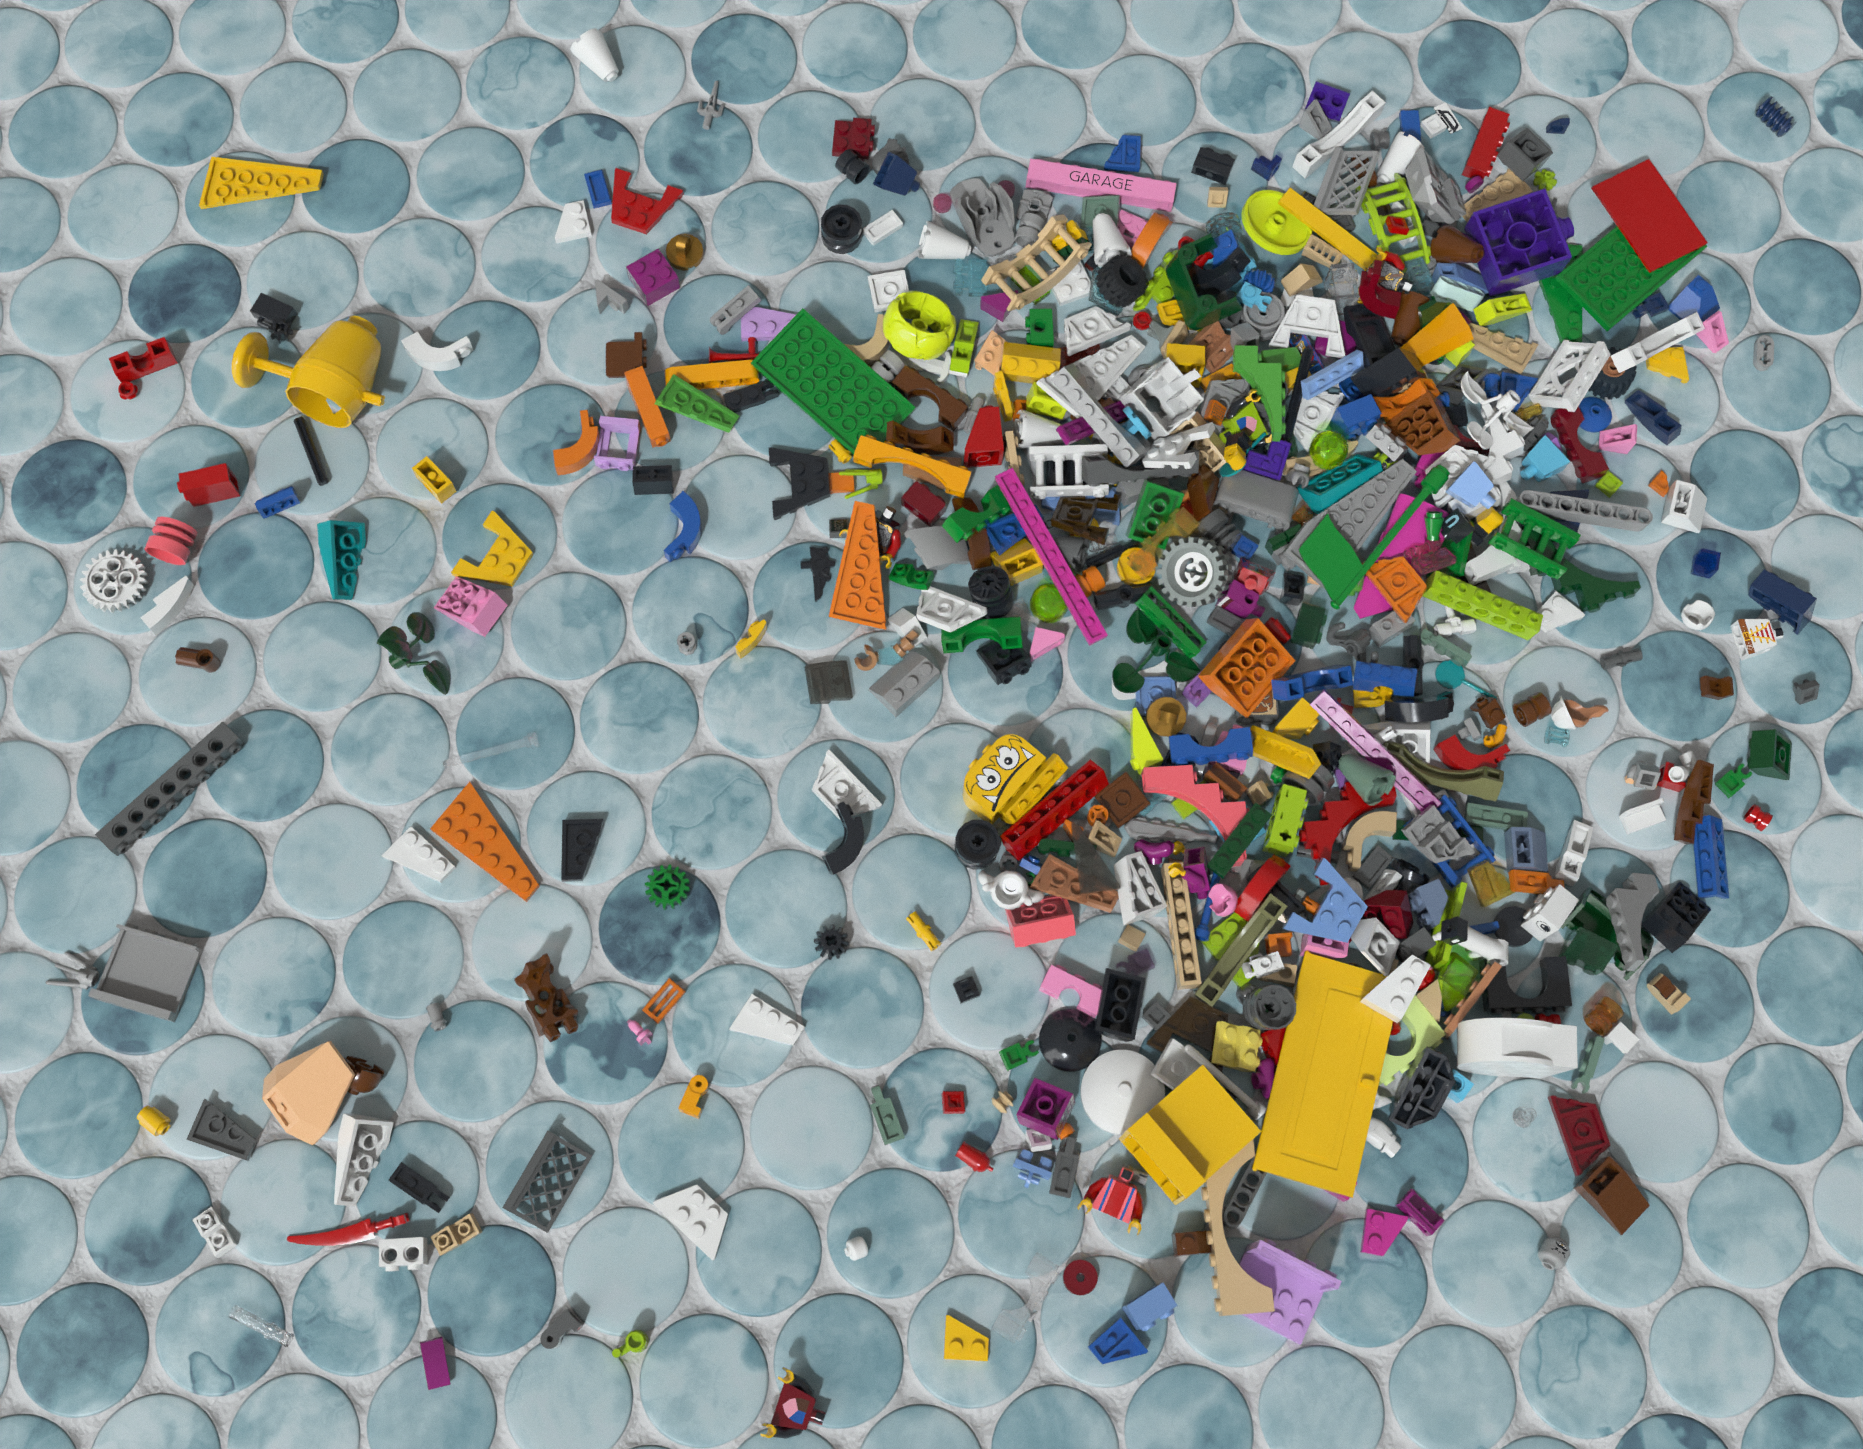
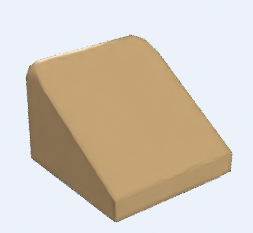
(1131, 938)

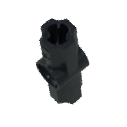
(1112, 597)
(1413, 654)

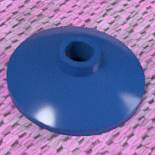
(1350, 390)
(1595, 422)

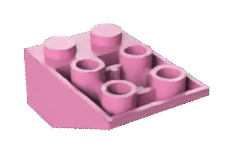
(471, 605)

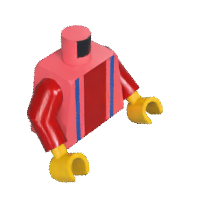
(1116, 1198)

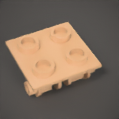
(990, 353)

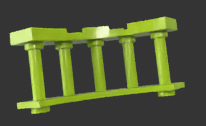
(1377, 221)

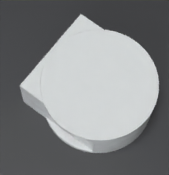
(1516, 1047)

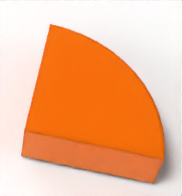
(1660, 484)

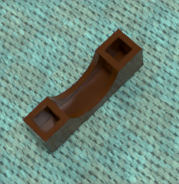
(912, 384)

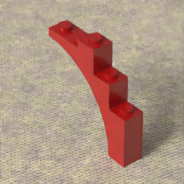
(1334, 818)

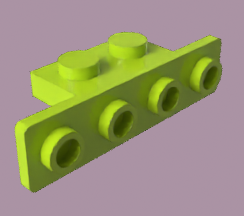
(1158, 287)

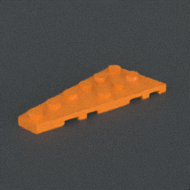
(859, 585)
(477, 835)

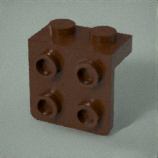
(625, 356)

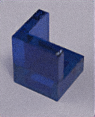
(1265, 167)
(1705, 563)

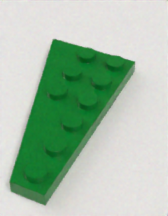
(1562, 306)

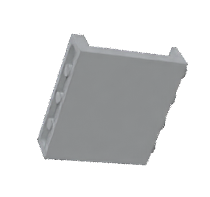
(147, 972)

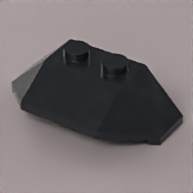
(1422, 1089)

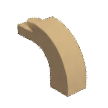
(873, 349)
(1376, 823)

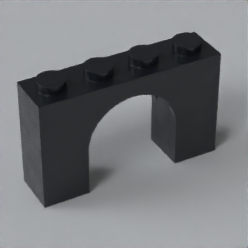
(1553, 996)

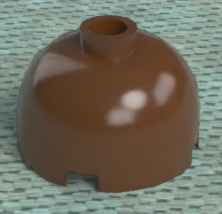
(365, 1077)

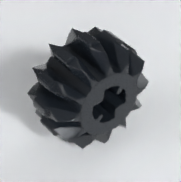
(830, 935)

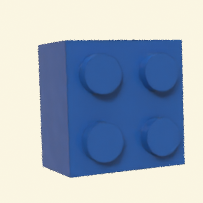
(1356, 417)

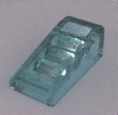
(1422, 288)

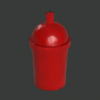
(974, 1158)

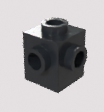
(1328, 754)

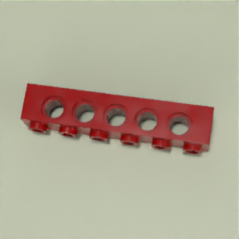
(1054, 809)

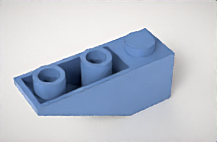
(1459, 274)

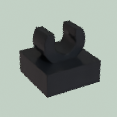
(966, 990)

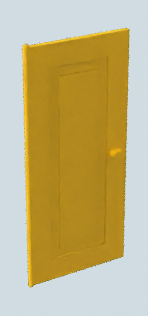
(1325, 1079)

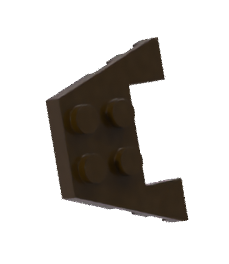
(1076, 515)
(1193, 1023)

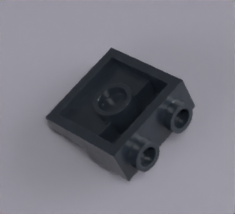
(1004, 663)

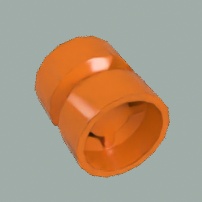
(1090, 581)

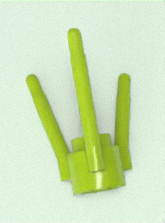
(872, 477)

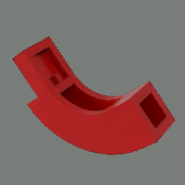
(1458, 758)
(1261, 886)

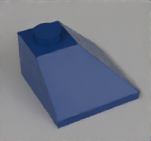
(1696, 297)

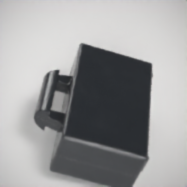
(269, 309)

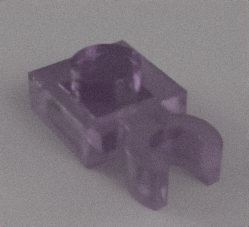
(1138, 963)

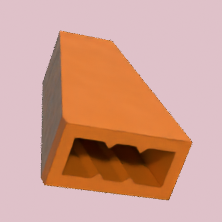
(644, 402)

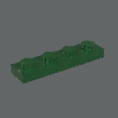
(1239, 840)

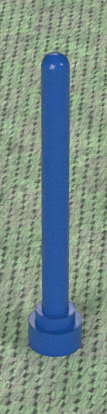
(1202, 931)

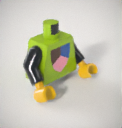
(1244, 417)

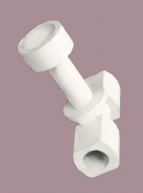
(1454, 625)
(1683, 772)

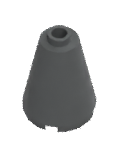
(1073, 550)

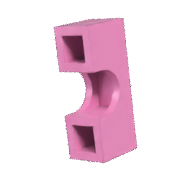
(1058, 980)

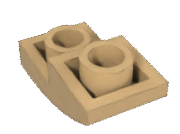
(456, 1234)

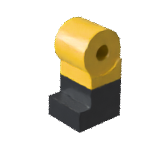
(1236, 449)
(1485, 523)

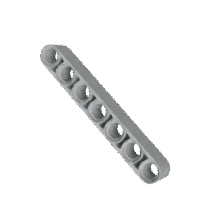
(1592, 510)

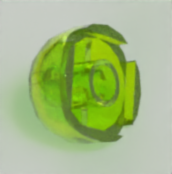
(1328, 449)
(1047, 603)

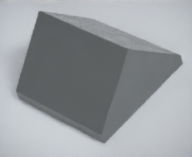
(1452, 382)

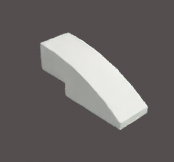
(168, 605)
(1573, 853)

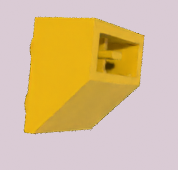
(1019, 562)

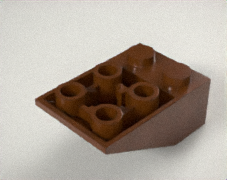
(1612, 1194)

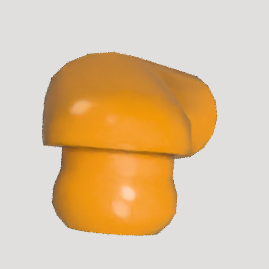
(1497, 738)

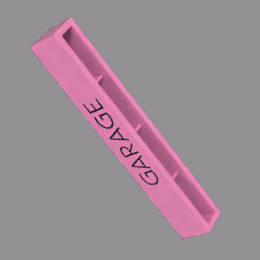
(1093, 182)

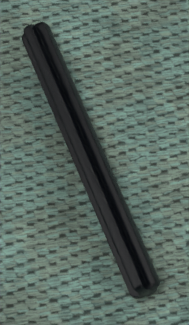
(1297, 394)

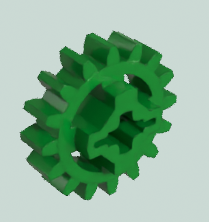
(659, 885)

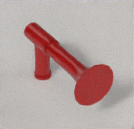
(715, 356)

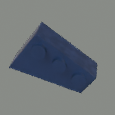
(1784, 599)

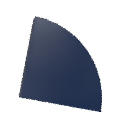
(1558, 126)

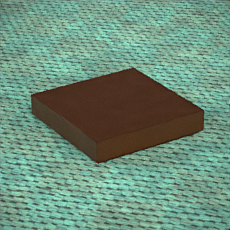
(1122, 799)

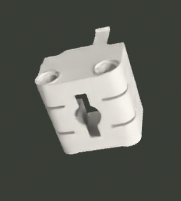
(1173, 390)

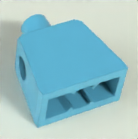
(1543, 461)

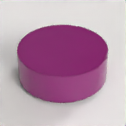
(1474, 184)

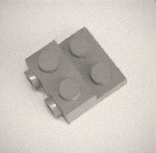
(1392, 446)

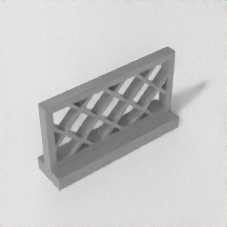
(1332, 181)

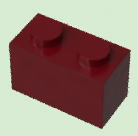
(923, 503)

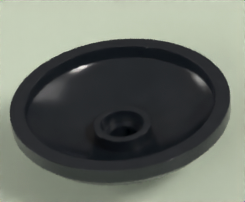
(1060, 1051)

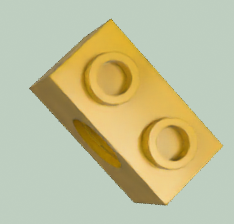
(434, 479)

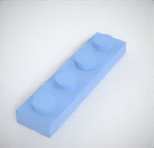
(1332, 374)

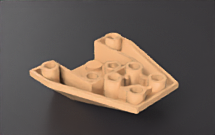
(308, 1091)

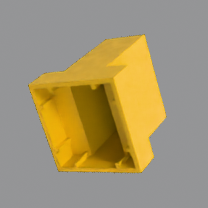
(1189, 1135)

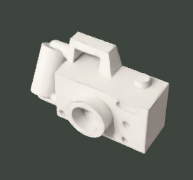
(1263, 966)

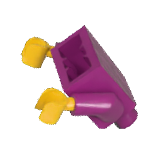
(1194, 870)

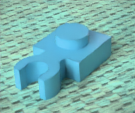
(1251, 295)

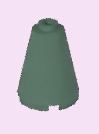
(1367, 778)

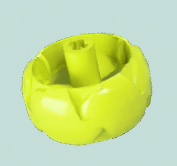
(913, 338)

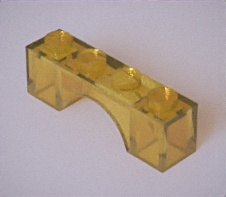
(1180, 524)

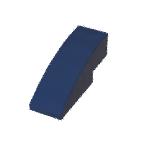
(1653, 417)

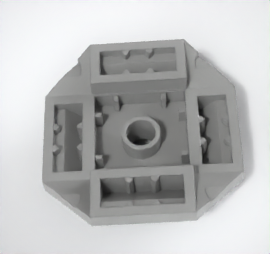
(1433, 190)

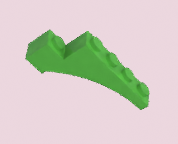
(1267, 380)

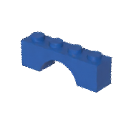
(1325, 678)
(1235, 746)

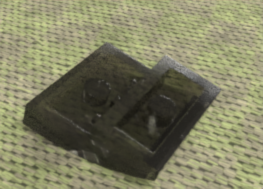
(828, 682)

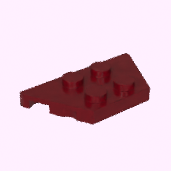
(1580, 1131)

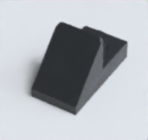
(1292, 589)

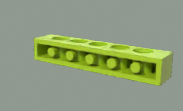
(1482, 605)

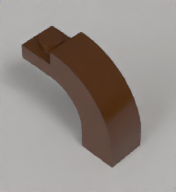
(920, 441)

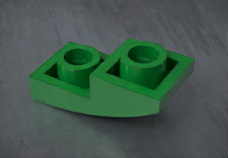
(907, 576)

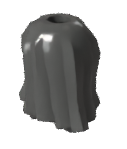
(893, 147)

